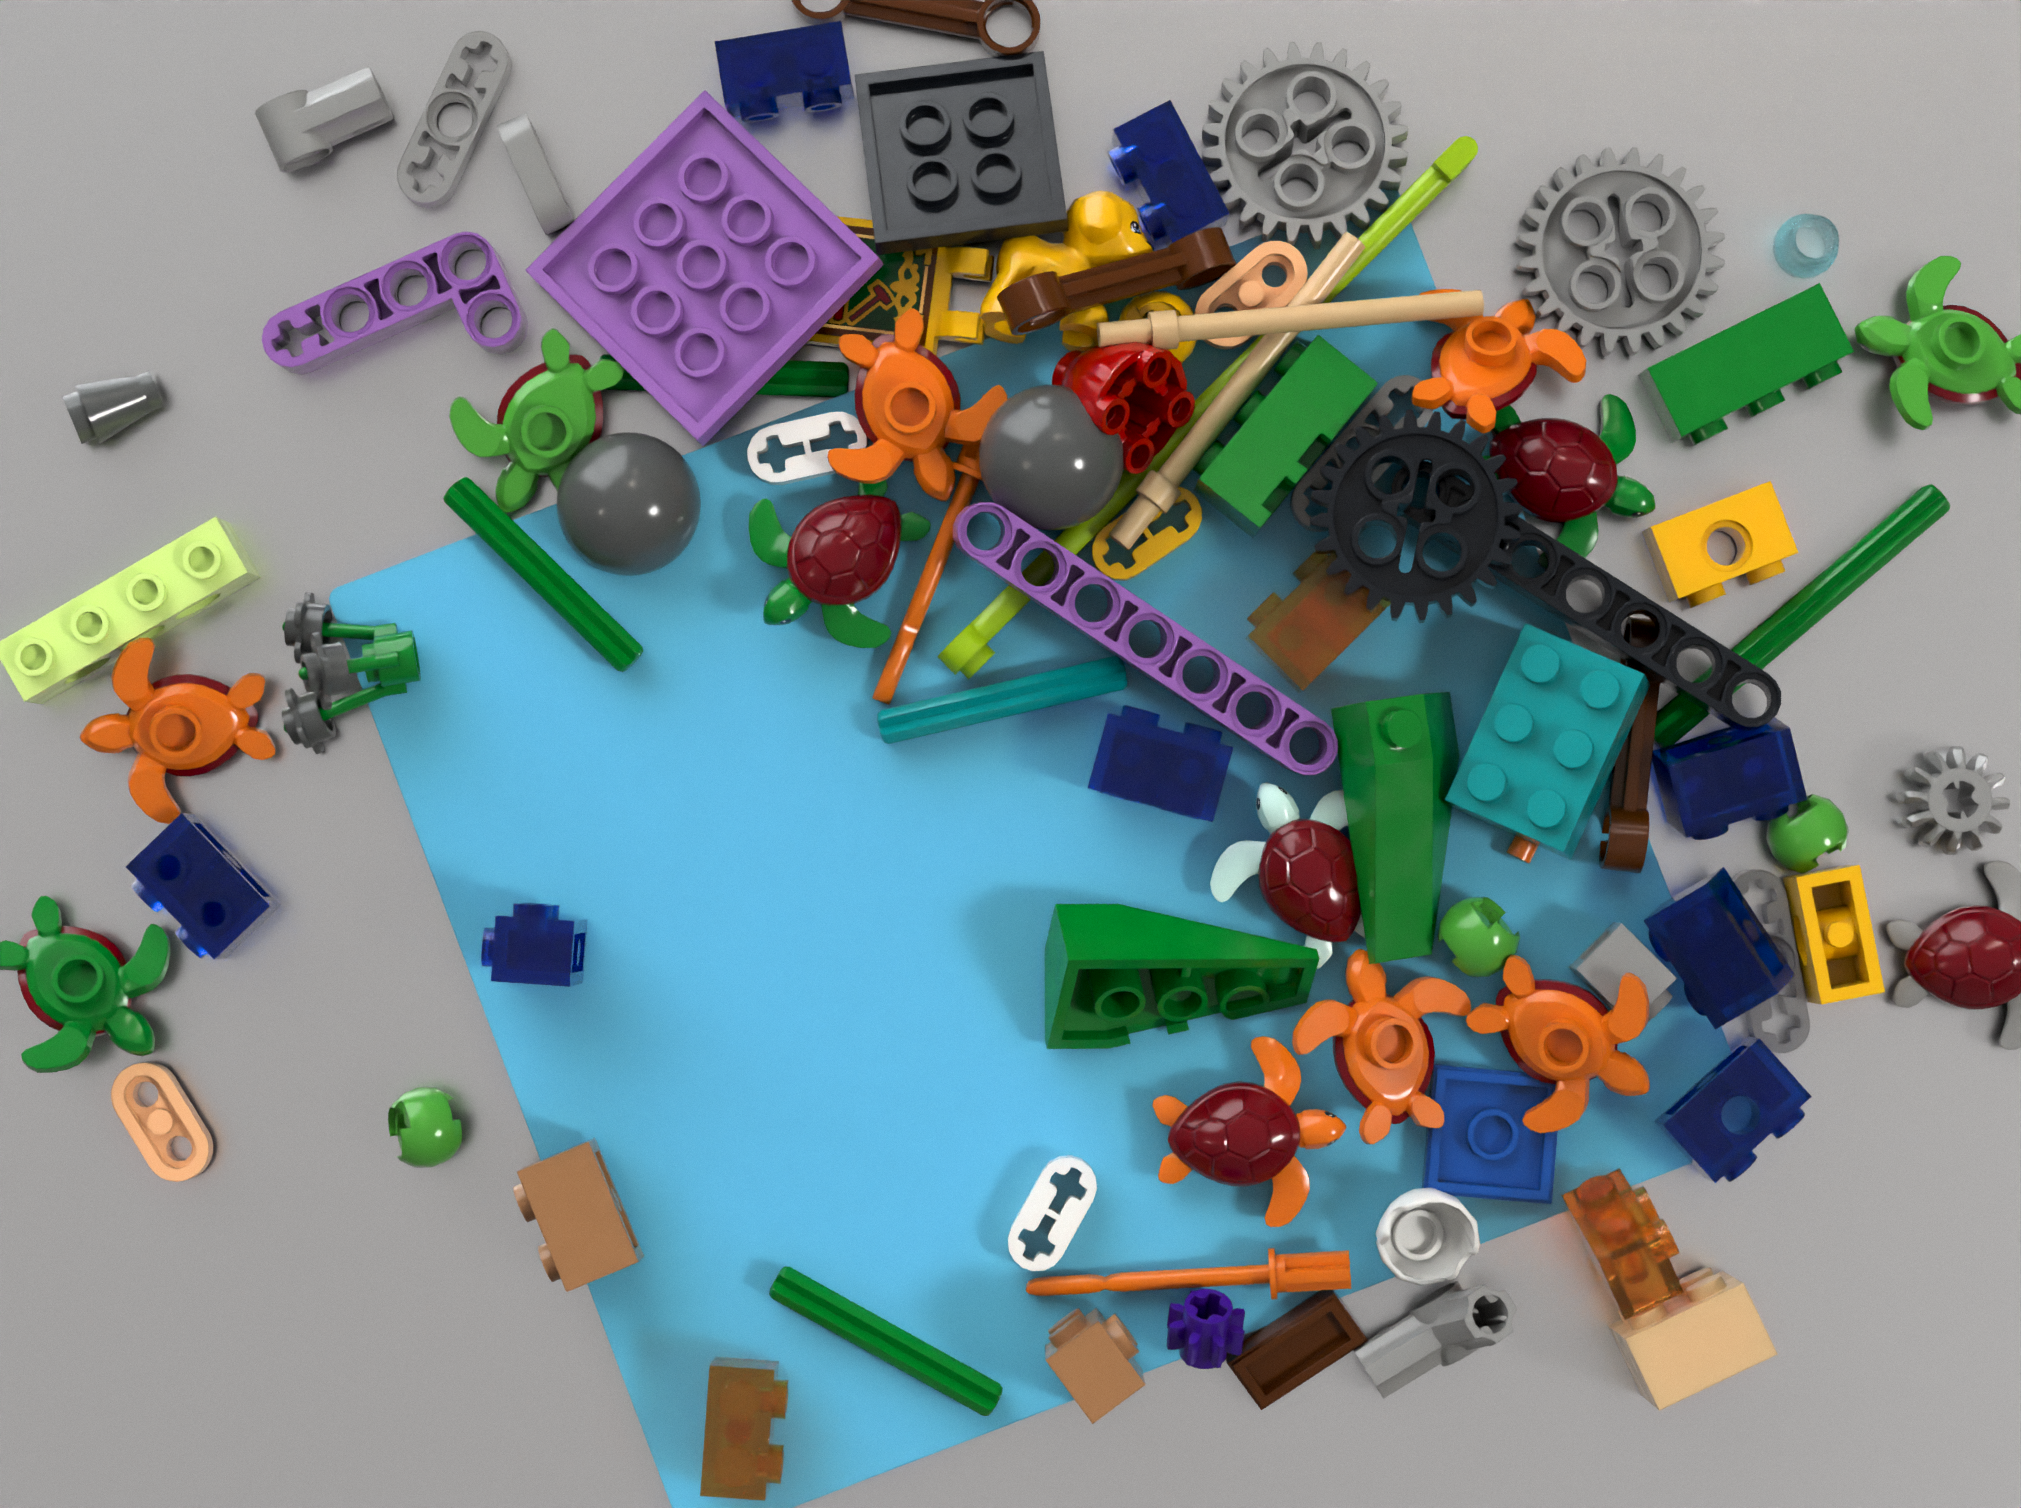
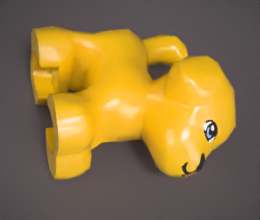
(1099, 232)

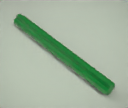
(1815, 601)

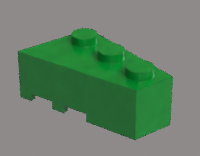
(1282, 433)

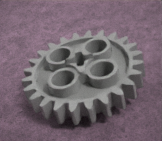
(1268, 104)
(1677, 246)

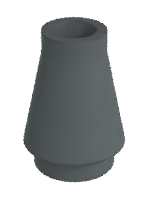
(111, 405)

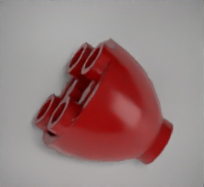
(1137, 391)

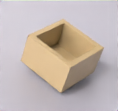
(1693, 1338)

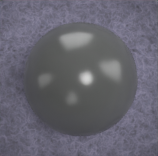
(1049, 459)
(628, 503)

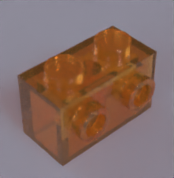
(1311, 623)
(1625, 1241)
(740, 1428)

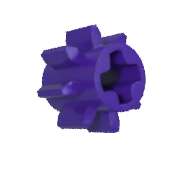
(1205, 1329)

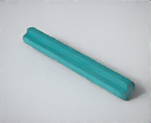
(1002, 699)

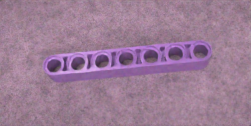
(1176, 643)

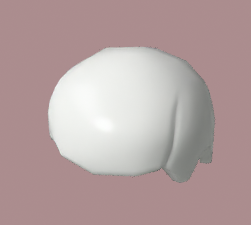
(1426, 1236)

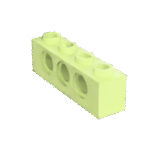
(128, 606)

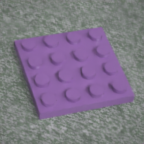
(704, 267)

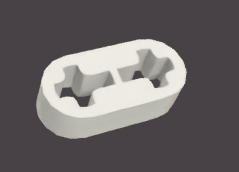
(802, 433)
(1065, 1221)

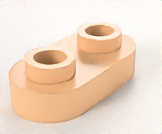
(1245, 289)
(158, 1125)

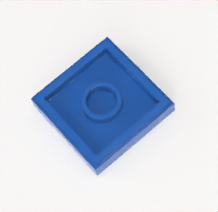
(1483, 1140)

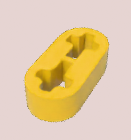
(1154, 547)

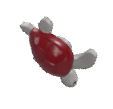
(1969, 955)

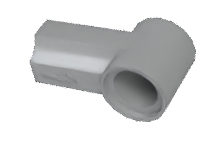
(307, 125)

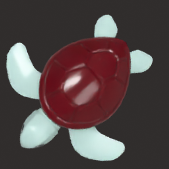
(1301, 868)

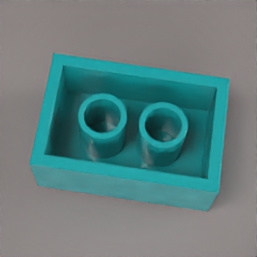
(1548, 741)

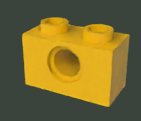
(1748, 517)
(1833, 934)

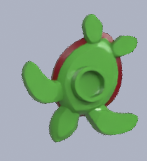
(1943, 350)
(540, 420)

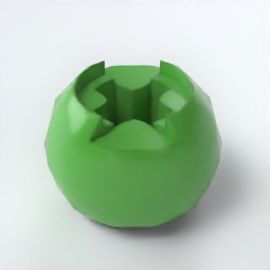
(1807, 834)
(1478, 936)
(425, 1127)

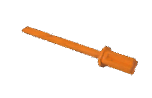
(968, 465)
(1284, 1273)

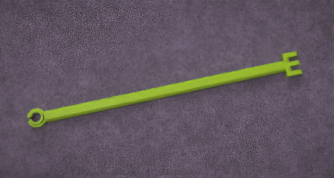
(970, 648)

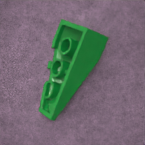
(1395, 779)
(1140, 970)

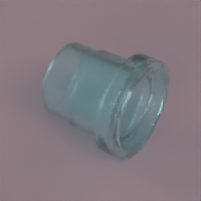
(1792, 259)

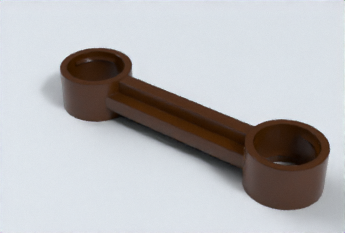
(953, 17)
(1050, 298)
(1627, 812)

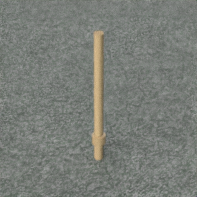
(1167, 329)
(1159, 489)

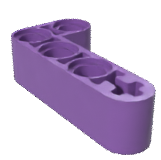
(389, 317)

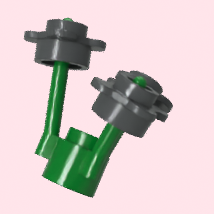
(326, 670)

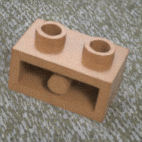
(577, 1215)
(1094, 1361)

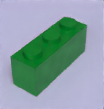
(1747, 366)

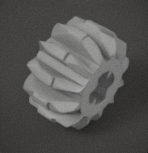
(1974, 794)

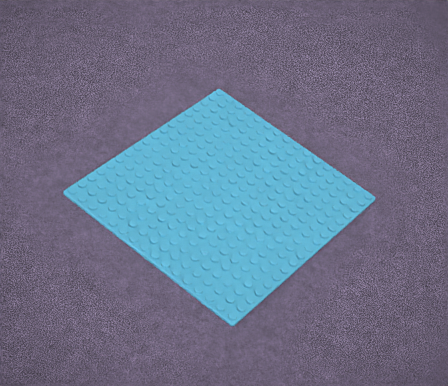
(832, 945)

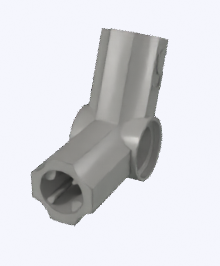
(1436, 1332)

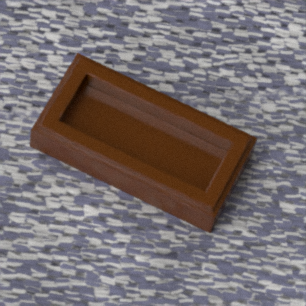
(1296, 1347)

